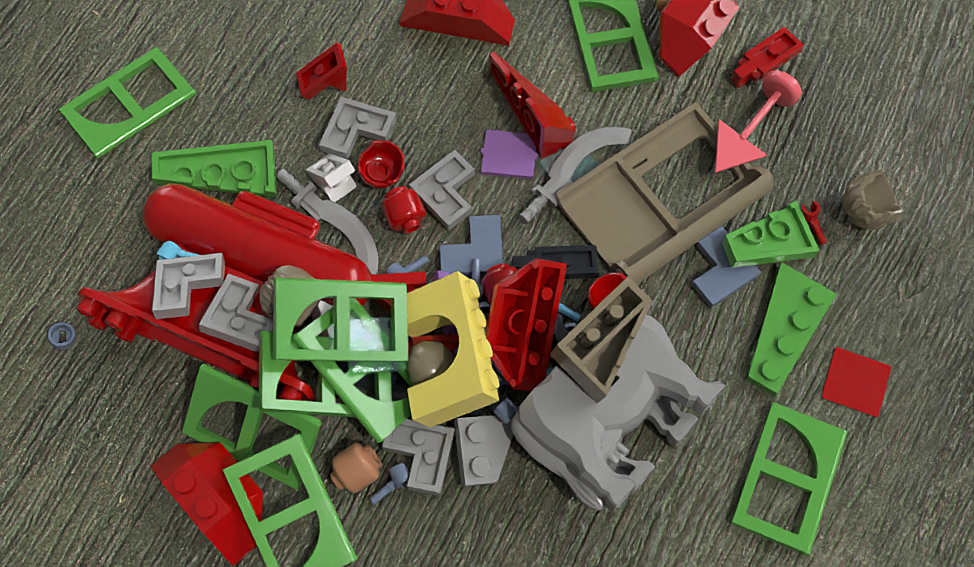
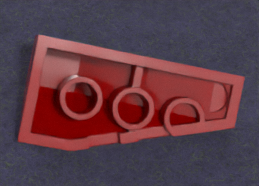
(534, 110)

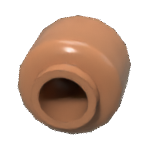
(355, 467)

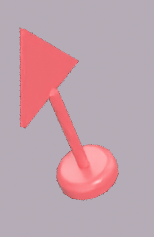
(732, 147)

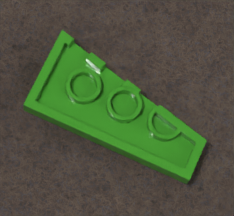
(220, 168)
(789, 322)

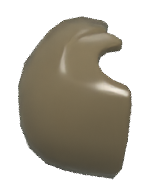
(428, 361)

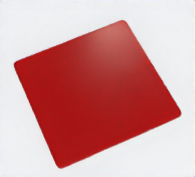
(856, 382)

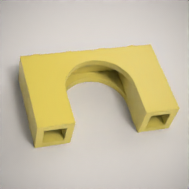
(470, 379)

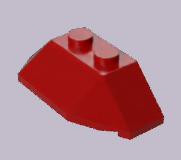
(468, 19)
(691, 30)
(524, 322)
(200, 487)

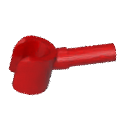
(811, 218)

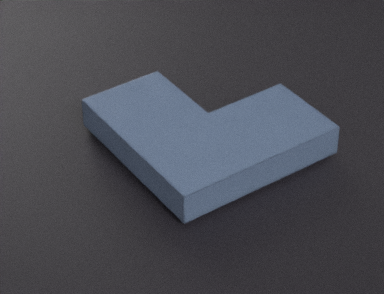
(485, 245)
(722, 279)

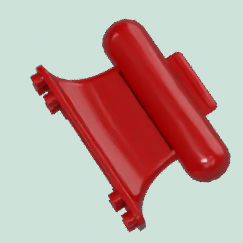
(254, 241)

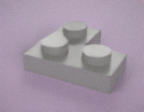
(352, 120)
(438, 188)
(179, 276)
(230, 314)
(430, 451)

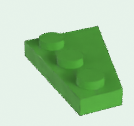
(774, 239)

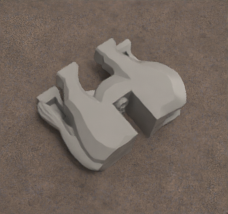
(583, 438)

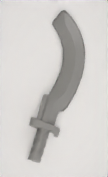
(568, 162)
(336, 215)

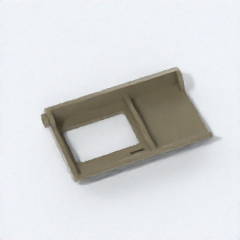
(627, 219)

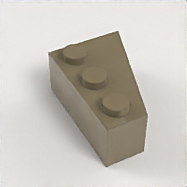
(601, 340)

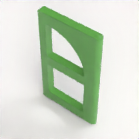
(630, 14)
(105, 137)
(296, 294)
(271, 371)
(216, 387)
(376, 416)
(826, 448)
(333, 545)

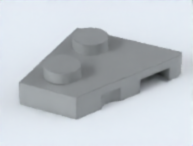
(481, 448)

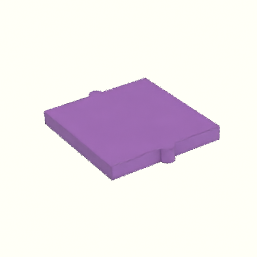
(508, 154)

